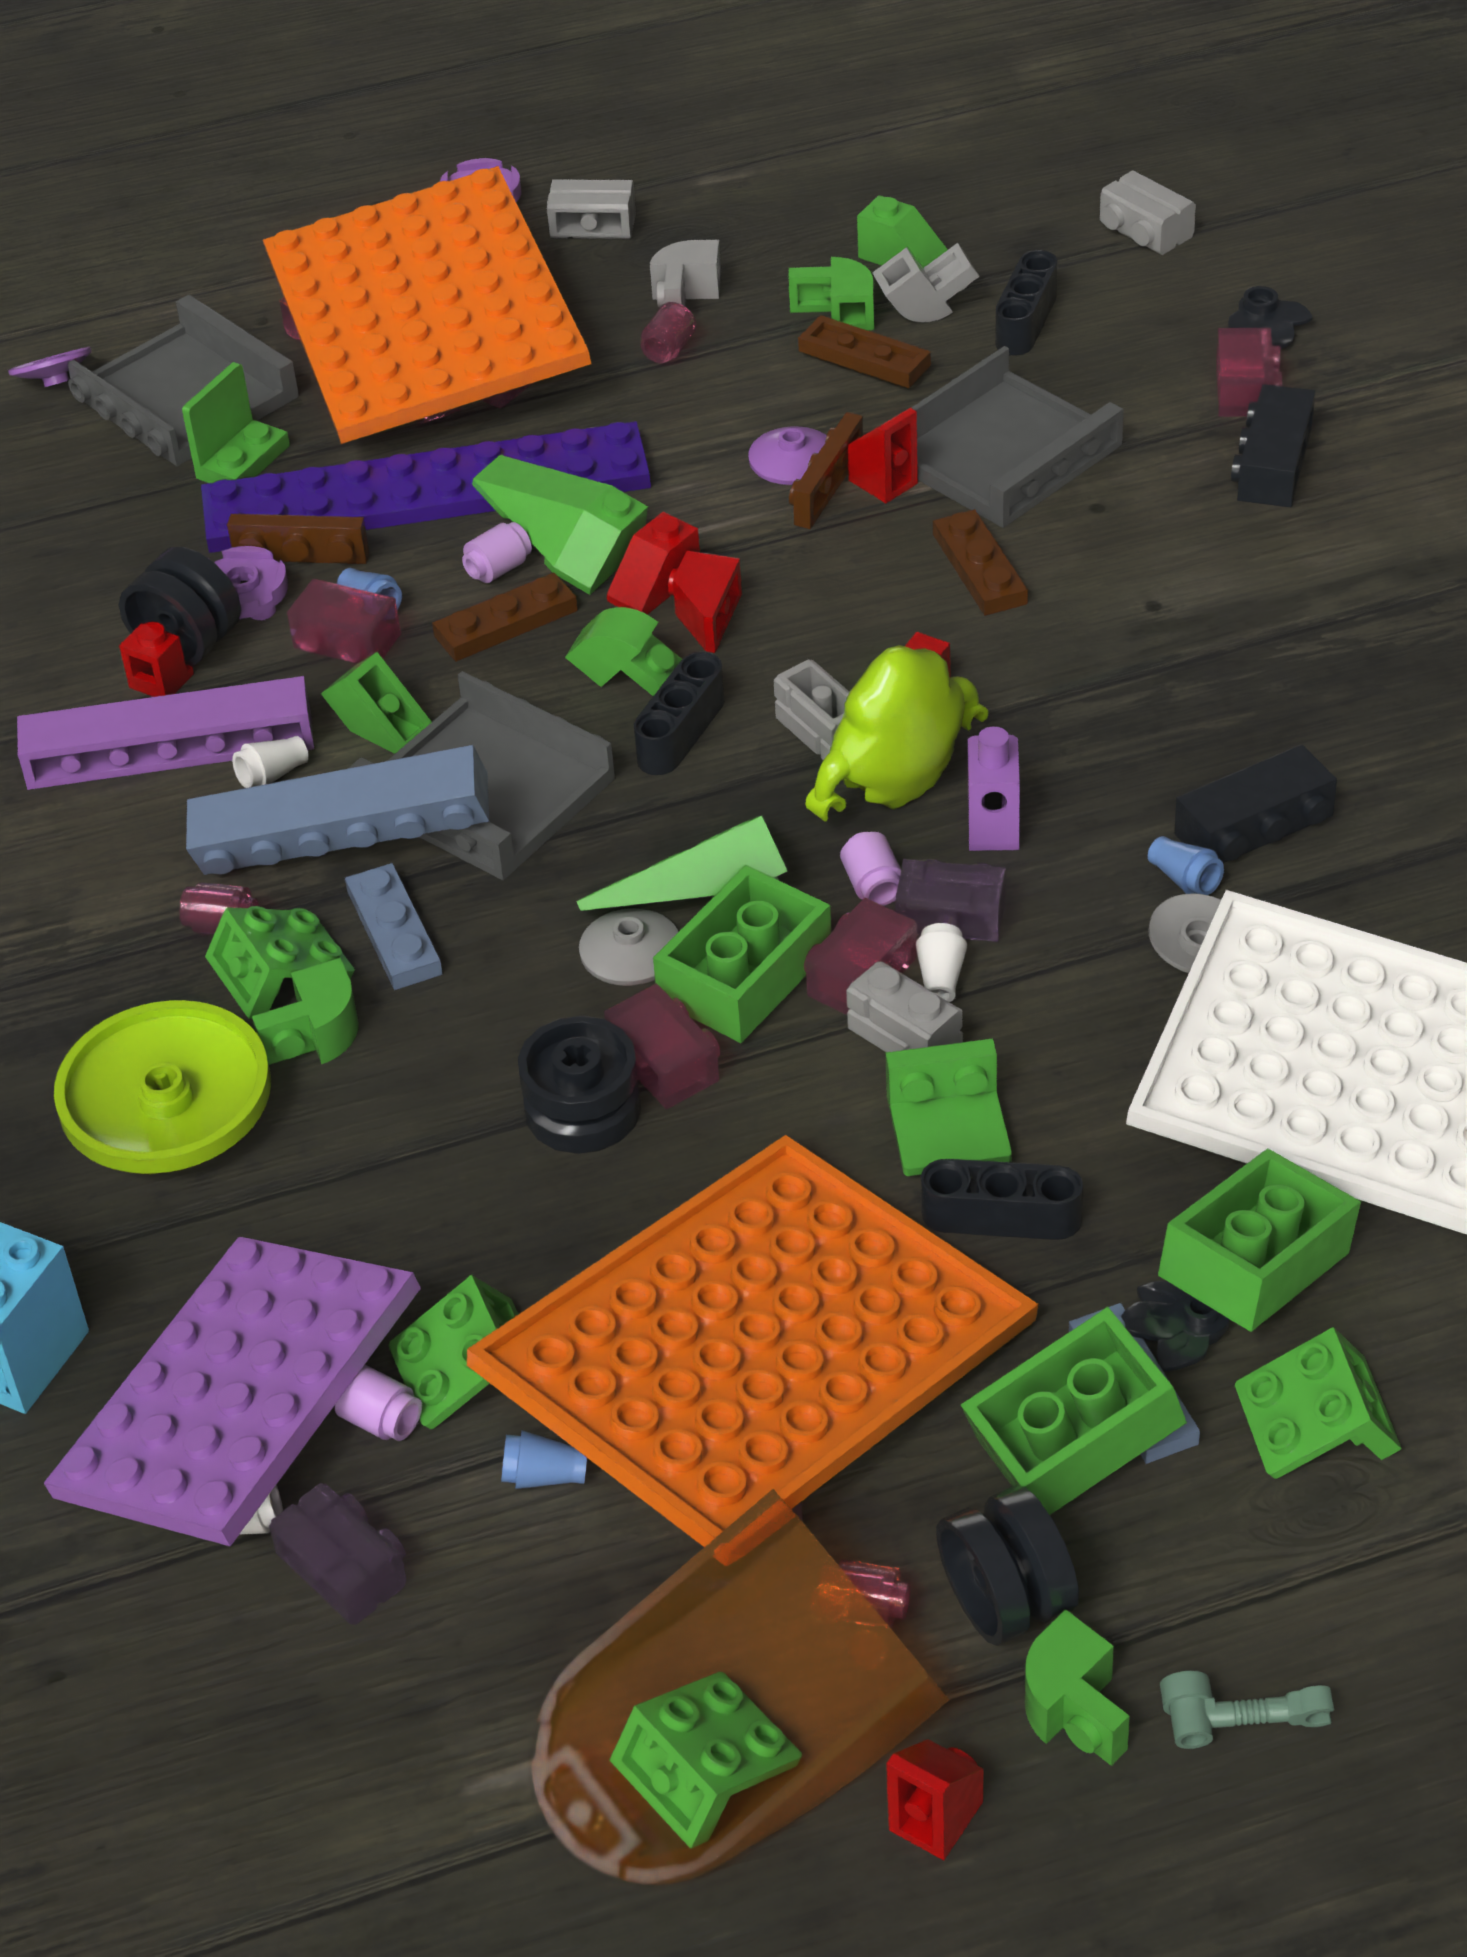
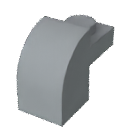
(686, 271)
(923, 292)

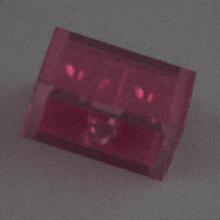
(1242, 365)
(343, 622)
(855, 945)
(669, 1047)

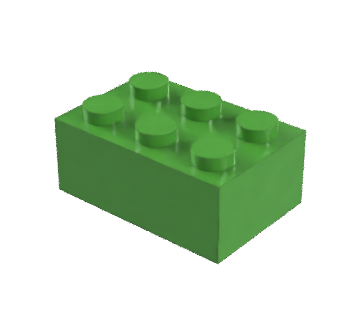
(742, 952)
(1258, 1239)
(1075, 1411)

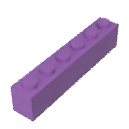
(159, 732)

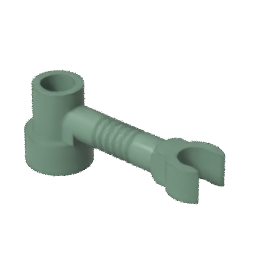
(1194, 1710)

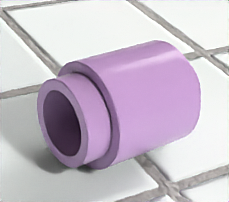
(496, 552)
(871, 867)
(380, 1405)

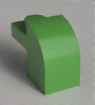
(839, 289)
(623, 641)
(318, 1021)
(1063, 1689)

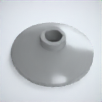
(1181, 926)
(623, 944)

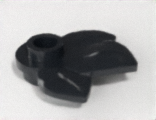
(1264, 310)
(1176, 1321)

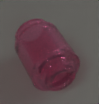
(667, 332)
(205, 904)
(881, 1587)

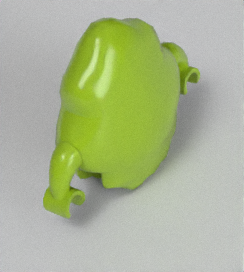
(896, 730)

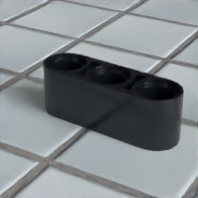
(1026, 302)
(679, 713)
(1001, 1199)

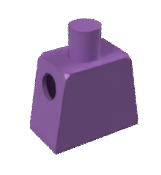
(993, 768)

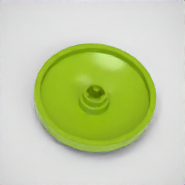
(162, 1086)

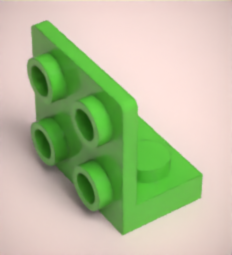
(223, 433)
(262, 947)
(946, 1104)
(435, 1346)
(1314, 1403)
(698, 1750)

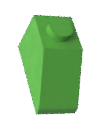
(890, 227)
(376, 705)

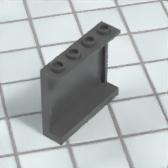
(155, 380)
(1006, 441)
(535, 767)

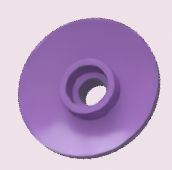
(50, 369)
(784, 453)

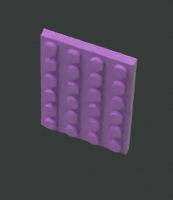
(233, 1389)

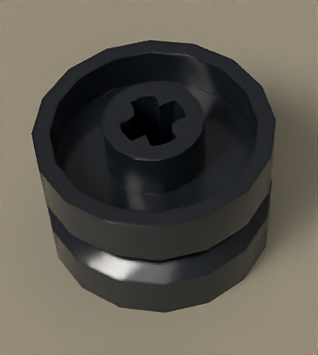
(186, 597)
(579, 1084)
(1007, 1564)

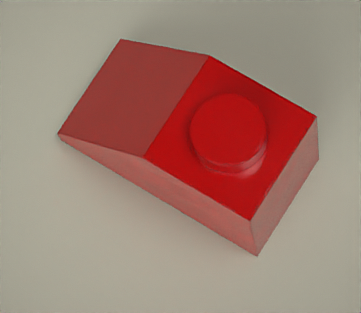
(886, 457)
(648, 561)
(706, 595)
(932, 1795)

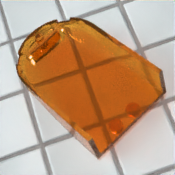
(793, 1638)

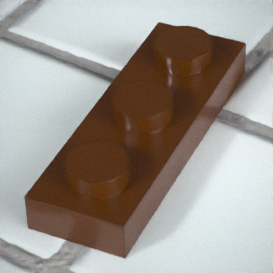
(864, 351)
(824, 471)
(302, 537)
(980, 562)
(504, 616)

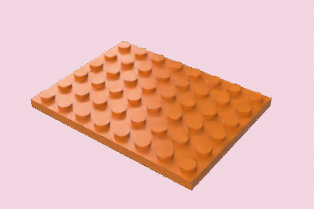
(424, 304)
(752, 1340)

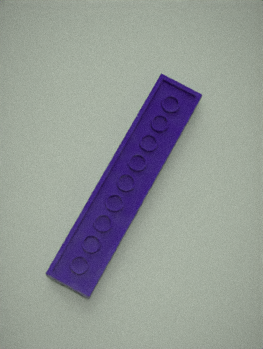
(424, 483)

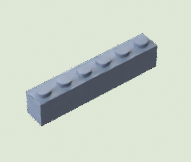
(338, 810)

